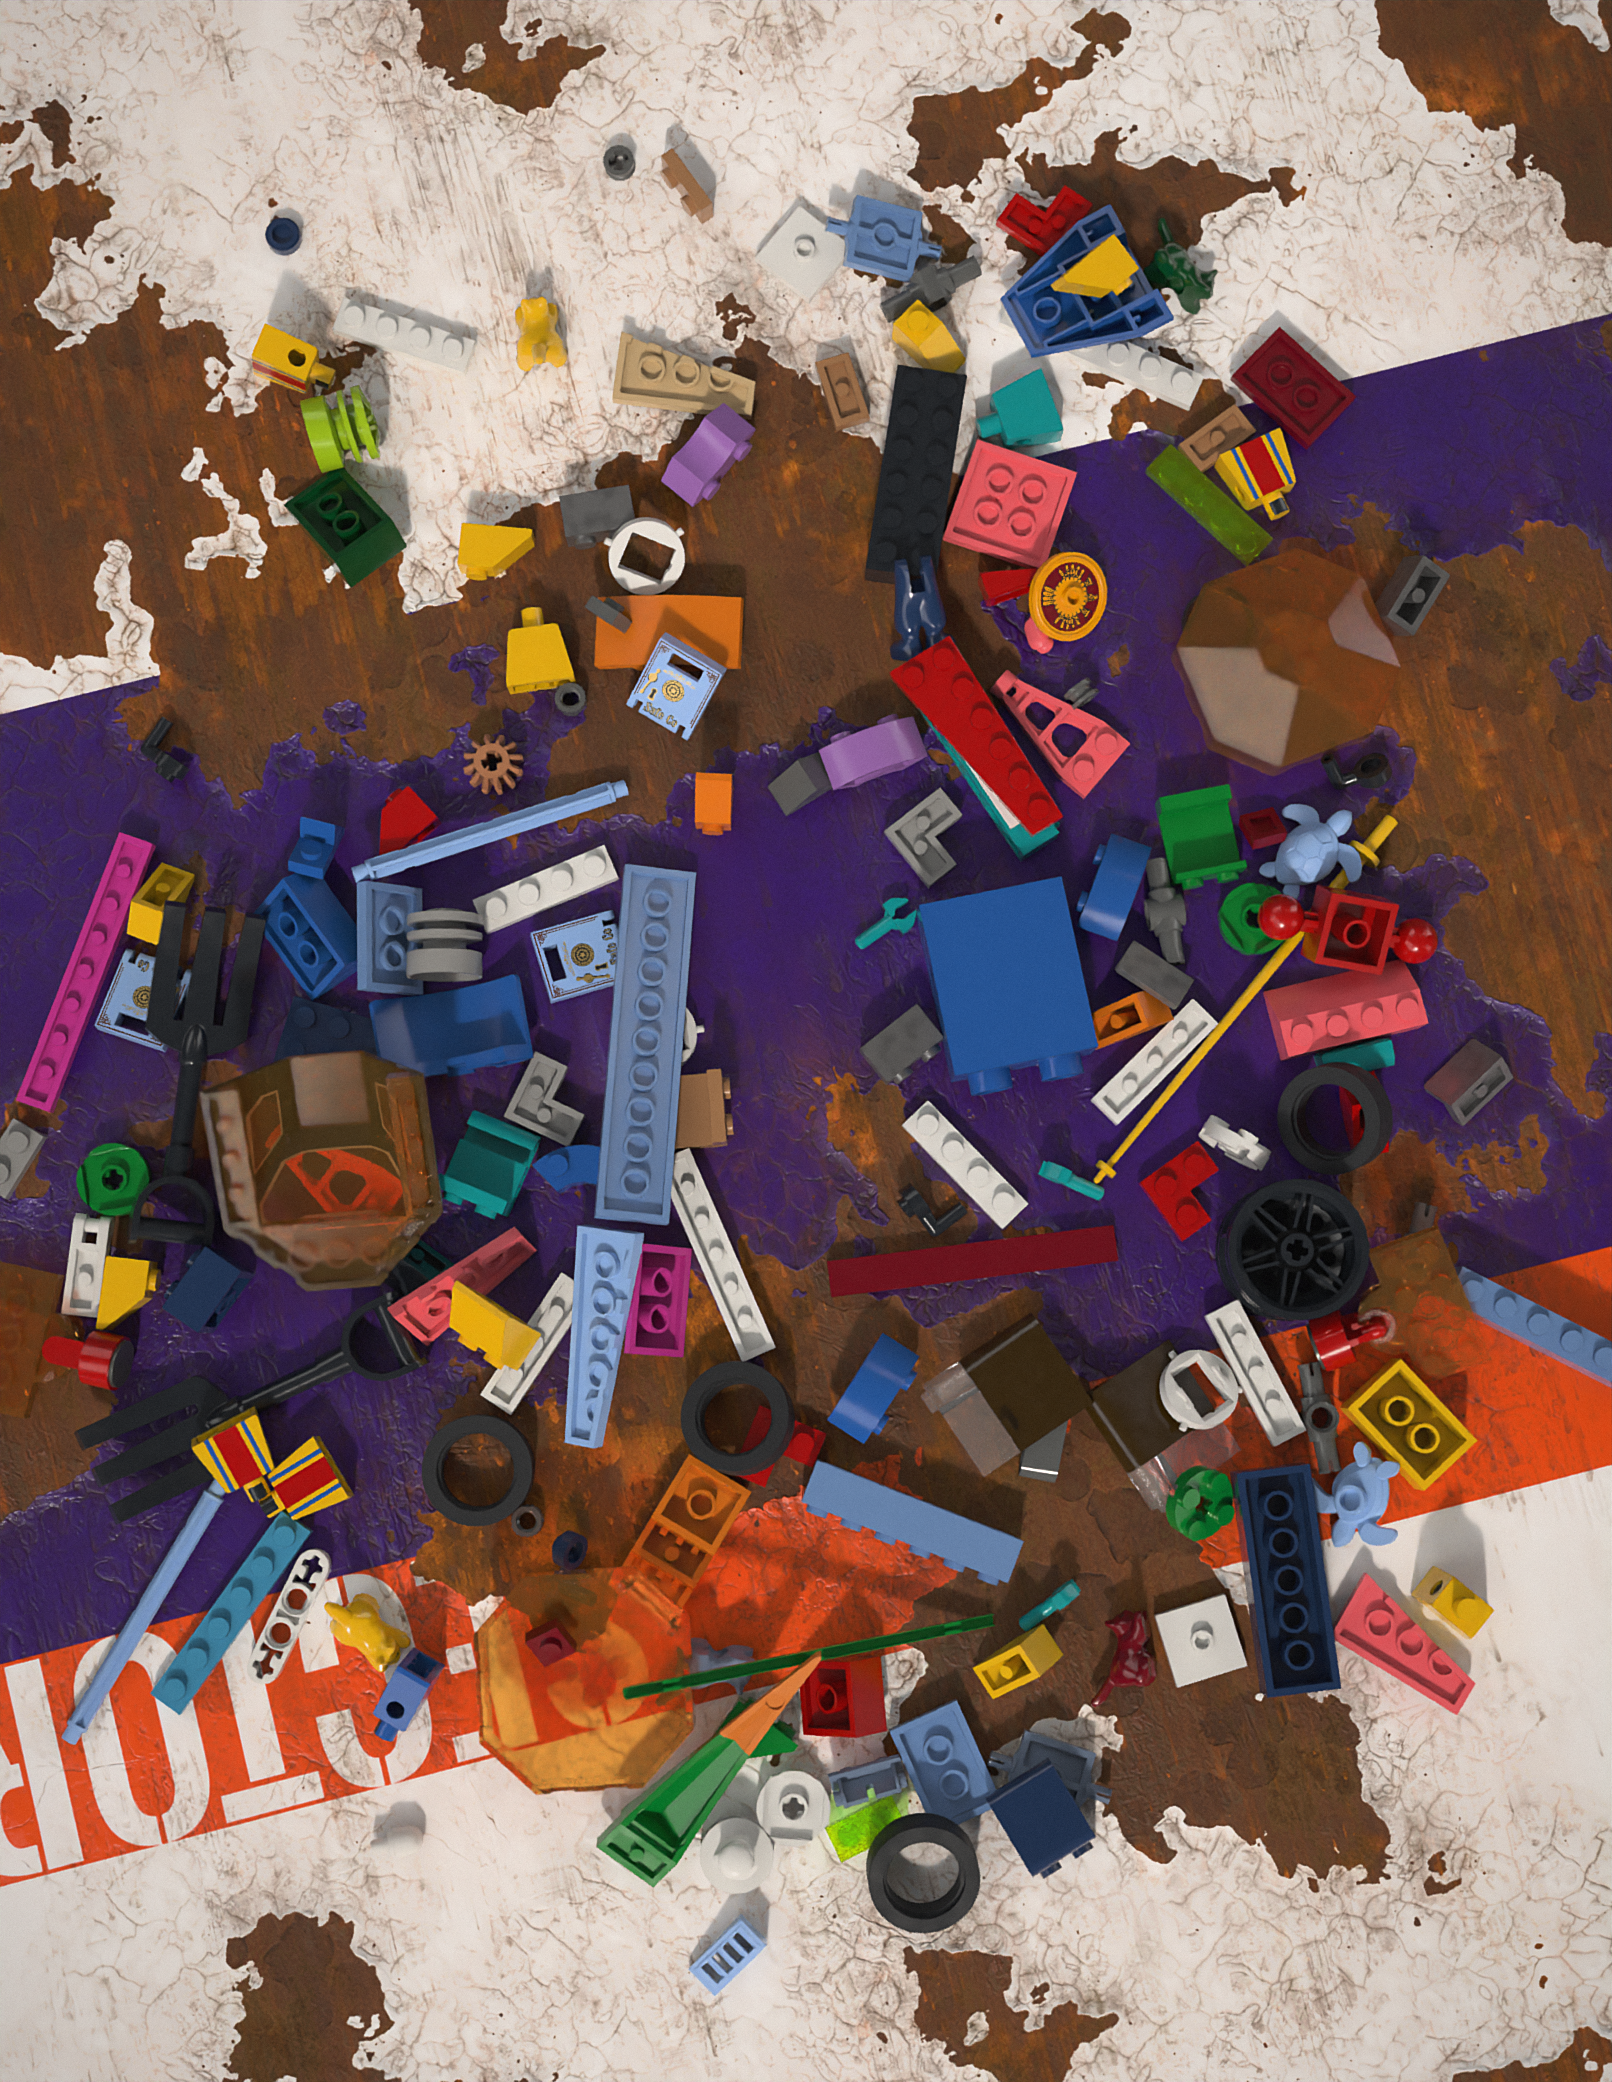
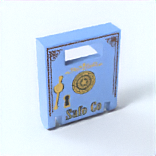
(671, 694)
(585, 953)
(130, 997)

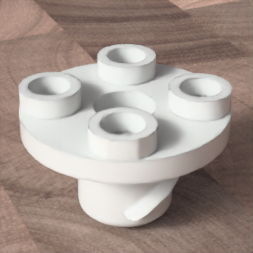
(736, 1855)

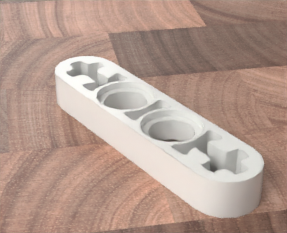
(286, 1614)

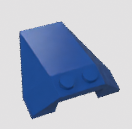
(1068, 321)

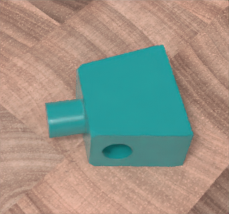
(1022, 414)

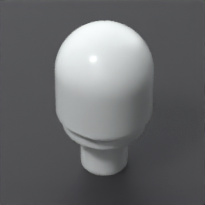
(399, 1842)

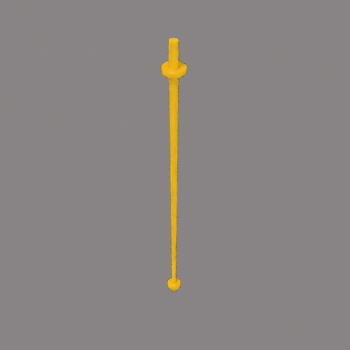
(1369, 859)

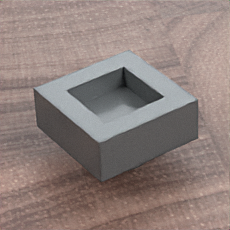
(609, 612)

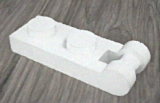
(86, 1265)

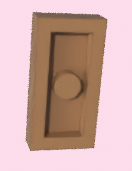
(693, 196)
(842, 391)
(1218, 436)

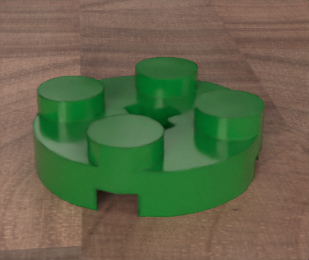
(1233, 918)
(98, 1167)
(1215, 1509)

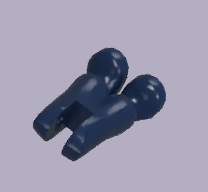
(917, 605)

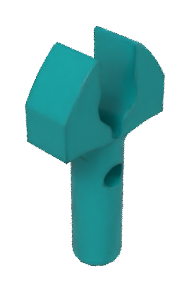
(887, 923)
(1065, 1177)
(1058, 1600)

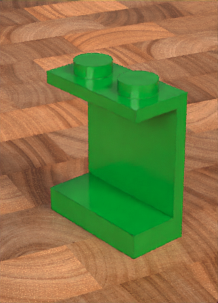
(1199, 837)

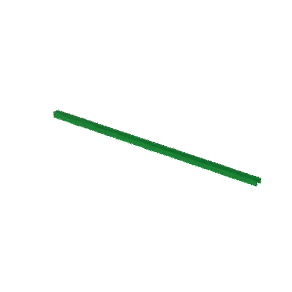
(798, 1658)

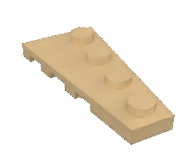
(667, 381)

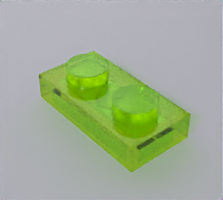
(858, 1829)

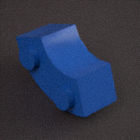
(1113, 886)
(570, 1166)
(873, 1389)

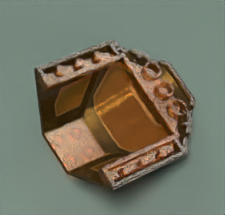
(325, 1165)

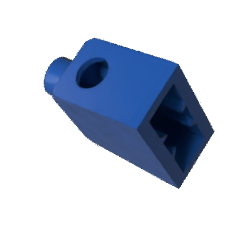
(406, 1693)

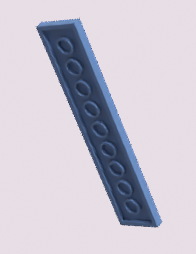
(645, 1045)

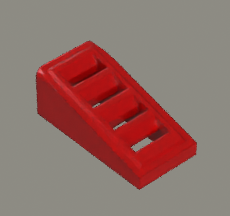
(1005, 585)

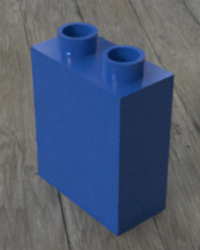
(1007, 984)

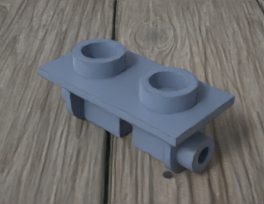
(852, 1783)

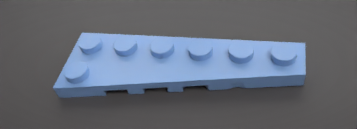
(601, 1305)

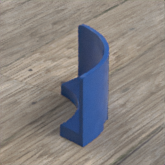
(454, 1028)

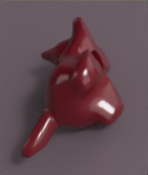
(1131, 1660)

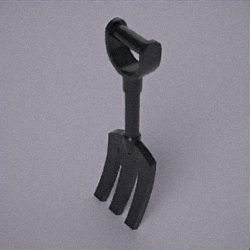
(194, 1040)
(217, 1408)

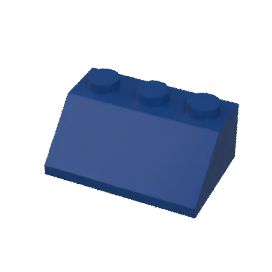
(310, 933)

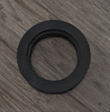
(1297, 1136)
(701, 1394)
(434, 1479)
(932, 1915)

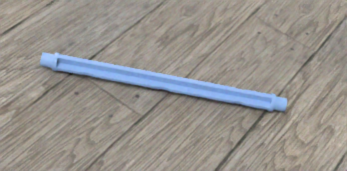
(490, 831)
(144, 1613)

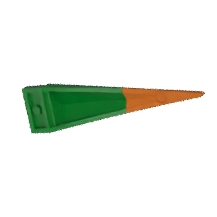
(668, 1814)

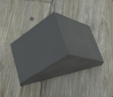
(800, 783)

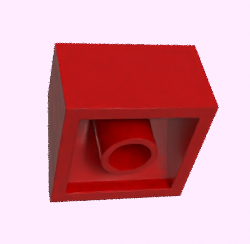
(844, 1698)

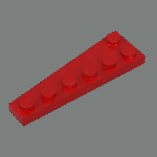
(960, 710)

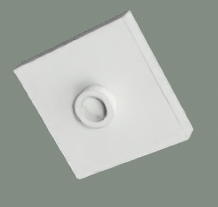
(803, 254)
(1200, 1640)

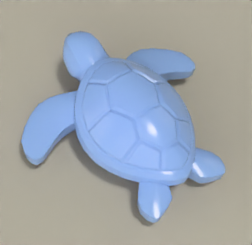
(1312, 850)
(1359, 1499)

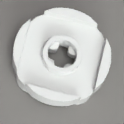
(1238, 1146)
(776, 1820)

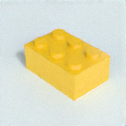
(1408, 1423)

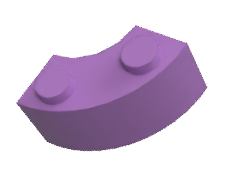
(709, 455)
(872, 752)

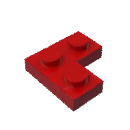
(1043, 229)
(1171, 1189)
(803, 1446)

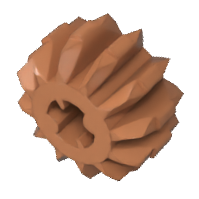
(482, 759)

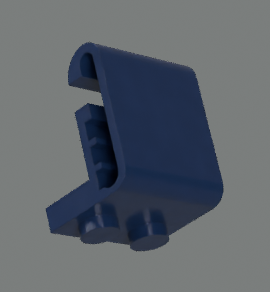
(1041, 1819)

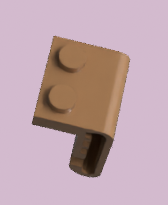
(702, 1111)

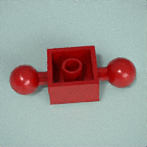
(1348, 929)

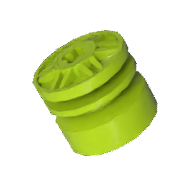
(340, 428)

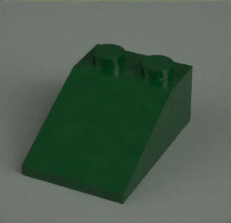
(346, 525)

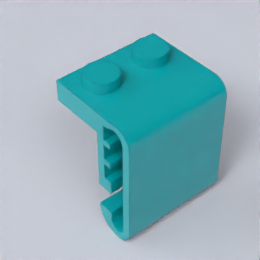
(489, 1165)

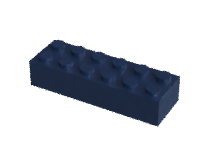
(1285, 1580)

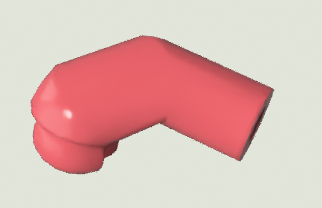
(1037, 639)

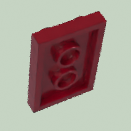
(1293, 388)

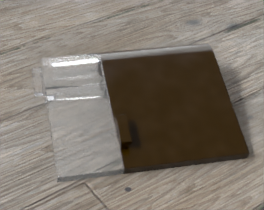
(1006, 1394)
(1145, 1434)

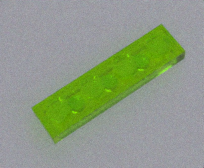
(1208, 505)

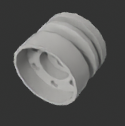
(444, 942)

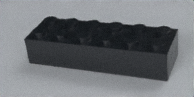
(915, 471)

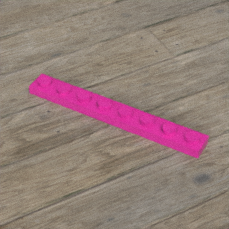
(85, 973)

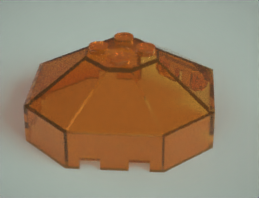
(1285, 661)
(570, 1719)

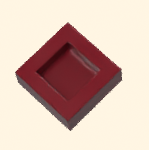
(1262, 828)
(550, 1642)

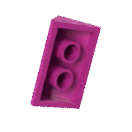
(659, 1302)

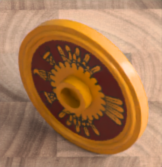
(1067, 596)

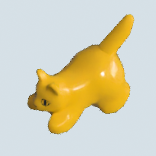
(538, 336)
(363, 1628)

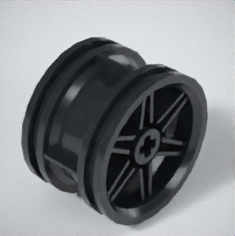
(1341, 1235)

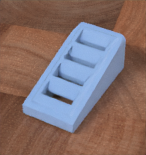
(749, 1933)

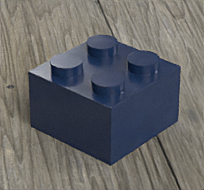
(207, 1289)

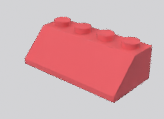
(1344, 1010)

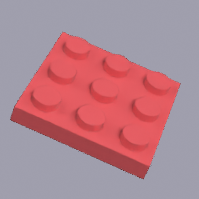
(1009, 505)

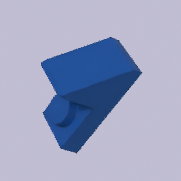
(315, 847)

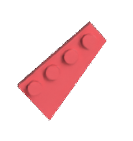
(428, 1308)
(1391, 1640)

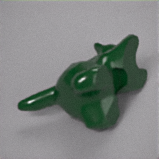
(1175, 270)

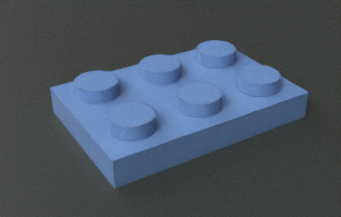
(383, 937)
(944, 1763)

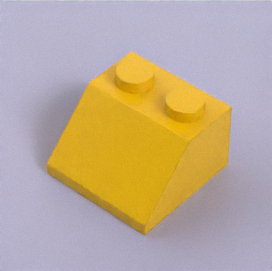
(490, 1327)

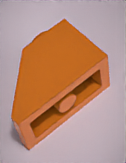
(713, 802)
(1129, 1018)

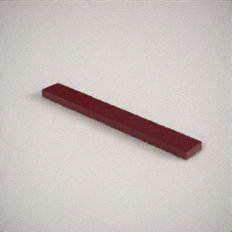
(972, 1261)

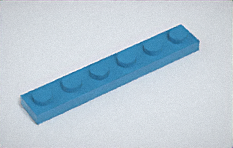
(231, 1612)

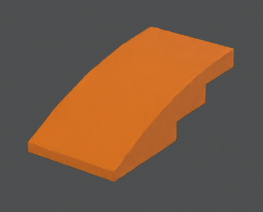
(702, 622)
(687, 1528)

